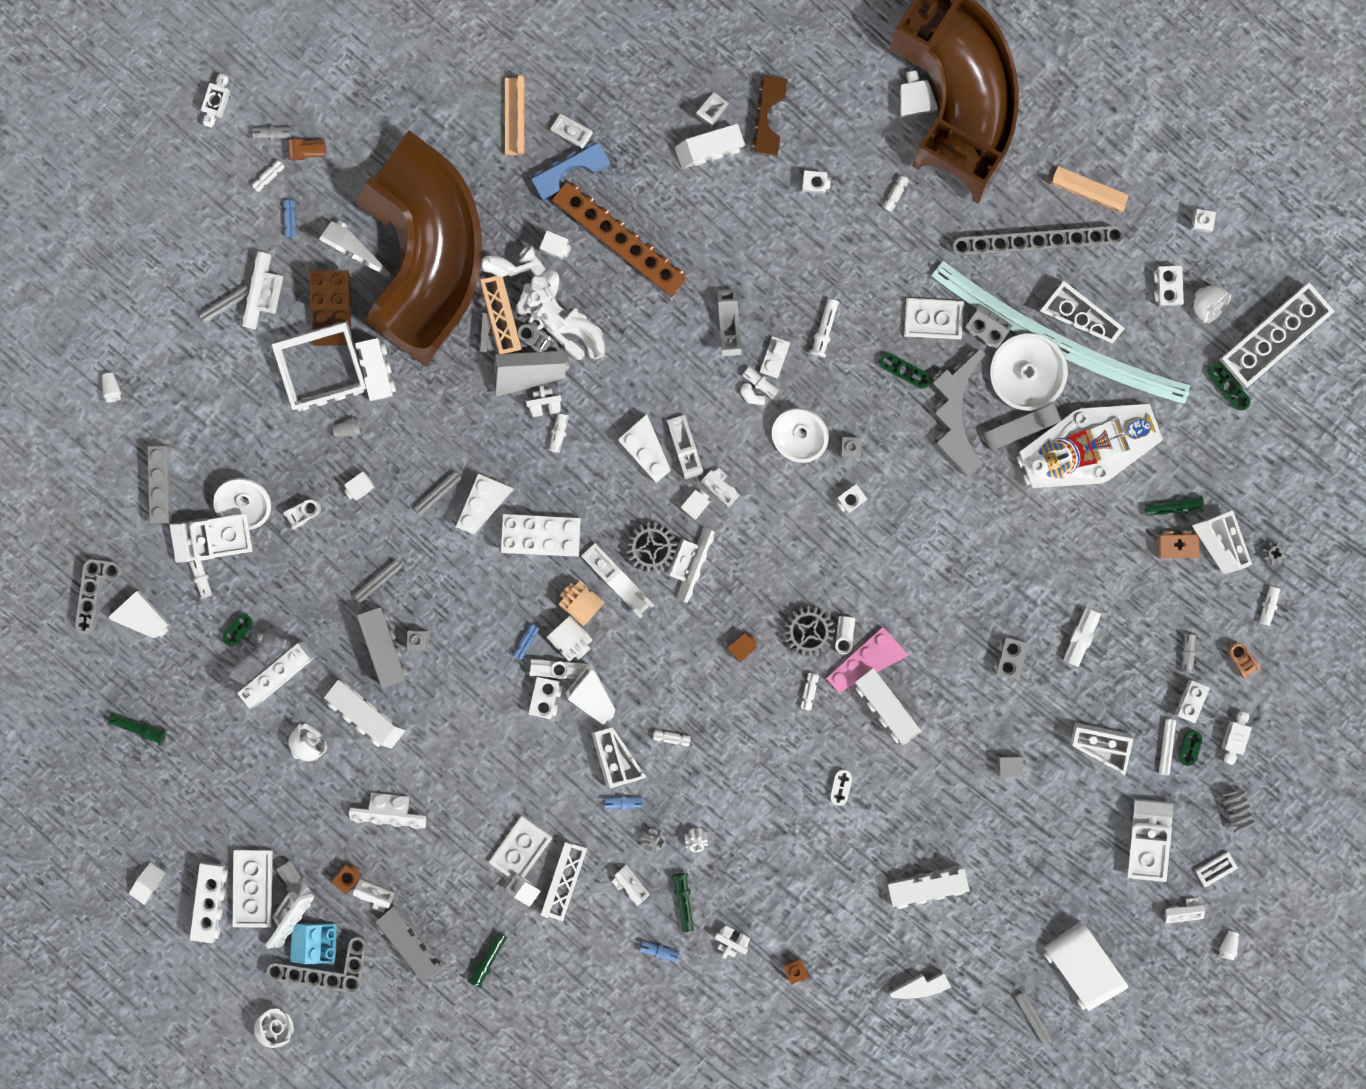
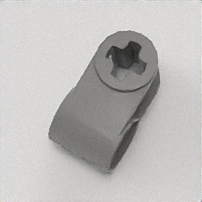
(536, 339)

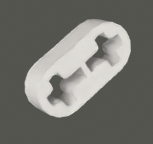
(845, 789)

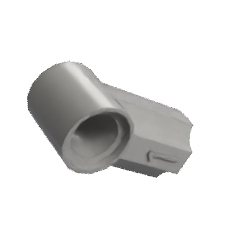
(293, 879)

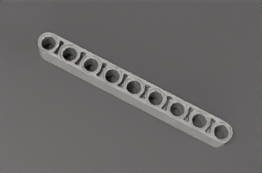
(1046, 237)

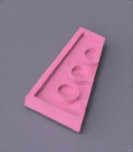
(875, 653)

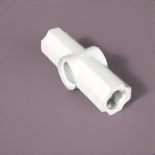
(1081, 637)
(545, 668)

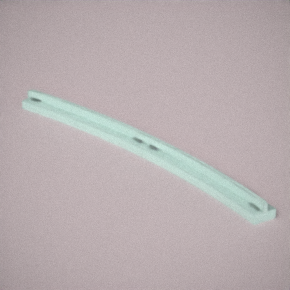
(1077, 353)

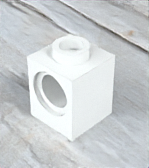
(808, 187)
(1203, 221)
(359, 486)
(860, 498)
(696, 503)
(523, 890)

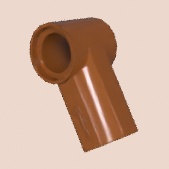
(300, 149)

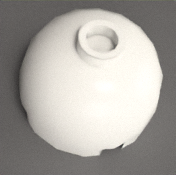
(1210, 301)
(306, 744)
(273, 1028)

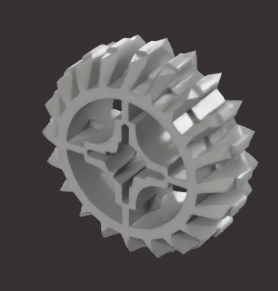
(635, 550)
(799, 645)

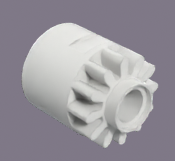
(570, 639)

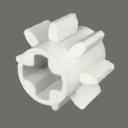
(696, 840)

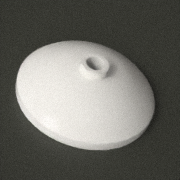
(795, 443)
(229, 501)

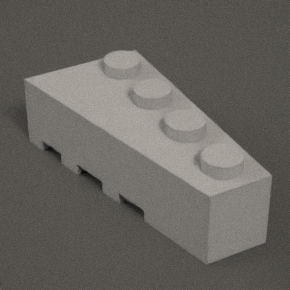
(409, 944)

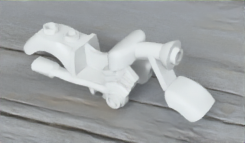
(540, 303)

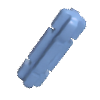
(289, 218)
(526, 641)

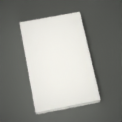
(933, 318)
(520, 848)

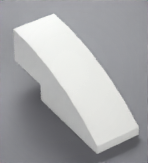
(685, 447)
(920, 987)

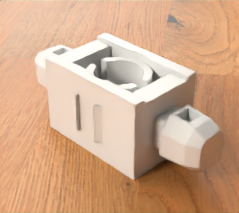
(222, 81)
(1236, 737)

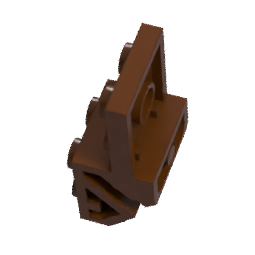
(330, 302)

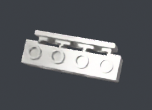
(199, 930)

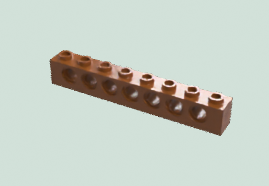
(572, 191)

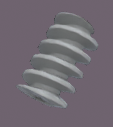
(1239, 809)

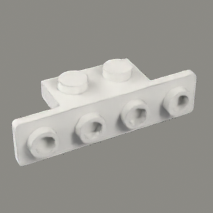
(263, 291)
(688, 562)
(388, 810)
(287, 916)

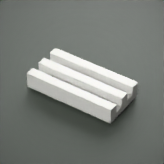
(1206, 883)

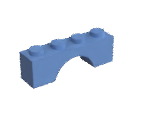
(592, 159)

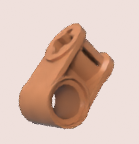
(1245, 662)

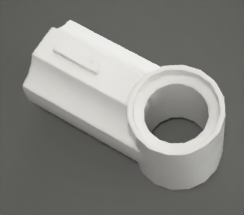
(845, 633)

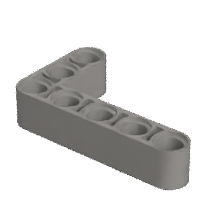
(323, 973)

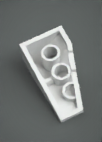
(344, 241)

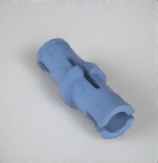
(624, 803)
(659, 951)

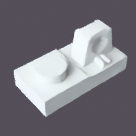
(571, 131)
(774, 357)
(715, 482)
(626, 879)
(379, 896)
(1192, 911)

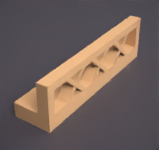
(515, 116)
(1089, 189)
(504, 314)

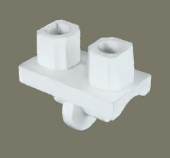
(535, 405)
(739, 945)

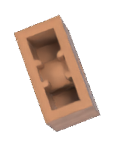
(1189, 549)

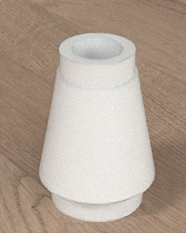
(111, 390)
(1229, 947)

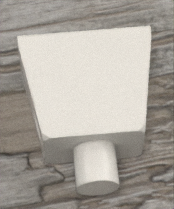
(916, 97)

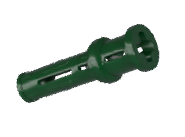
(1184, 505)
(145, 731)
(683, 892)
(483, 968)

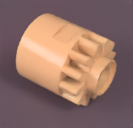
(580, 602)

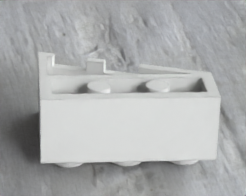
(710, 146)
(376, 369)
(1103, 744)

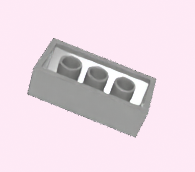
(382, 647)

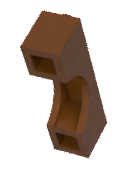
(767, 141)

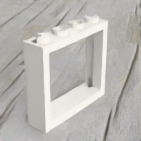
(322, 398)
(277, 674)

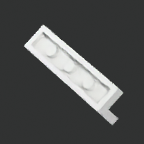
(556, 880)

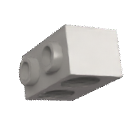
(991, 322)
(1015, 659)

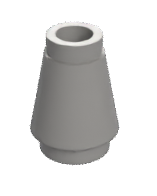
(348, 428)

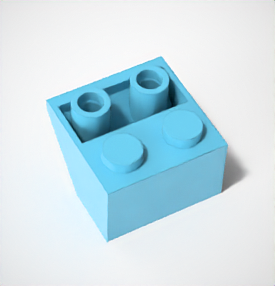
(313, 943)

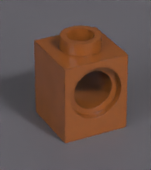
(743, 646)
(345, 886)
(795, 970)

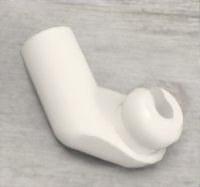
(750, 396)

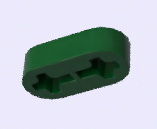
(234, 627)
(1194, 749)

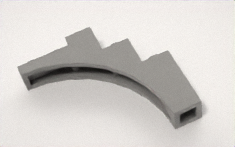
(952, 387)

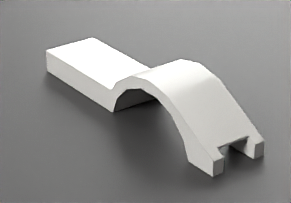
(617, 579)

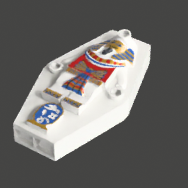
(1089, 446)

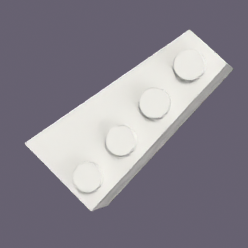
(1075, 309)
(888, 706)
(363, 715)

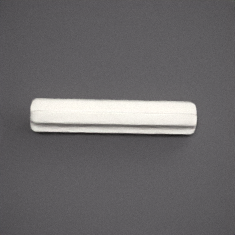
(1167, 747)

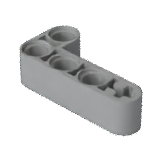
(1022, 427)
(94, 596)

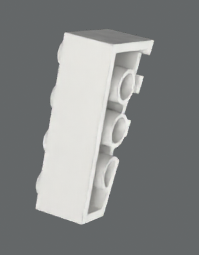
(928, 886)

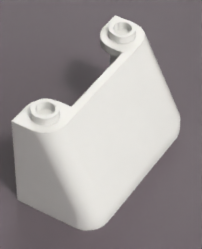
(1085, 966)

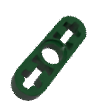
(1224, 372)
(915, 381)

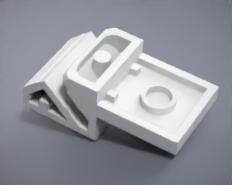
(540, 535)
(210, 538)
(1150, 840)

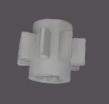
(1279, 550)
(653, 840)

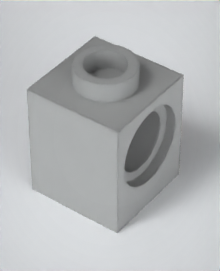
(851, 447)
(417, 640)
(1011, 766)

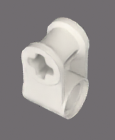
(299, 515)

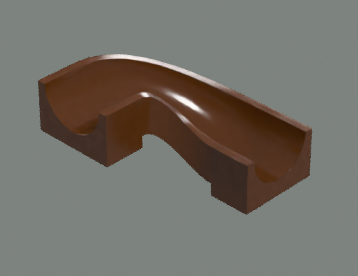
(973, 87)
(437, 247)

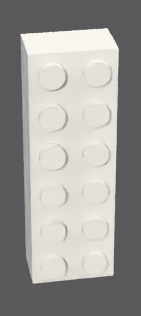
(1276, 335)

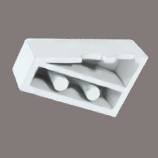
(645, 448)
(482, 502)
(1224, 541)
(615, 759)

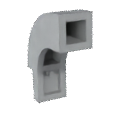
(729, 322)

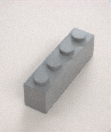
(159, 484)

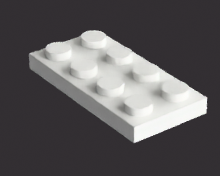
(252, 888)

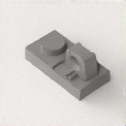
(487, 341)

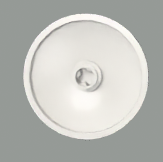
(1029, 372)

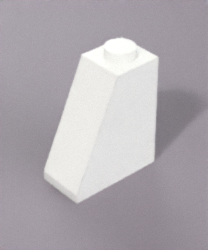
(141, 616)
(591, 696)

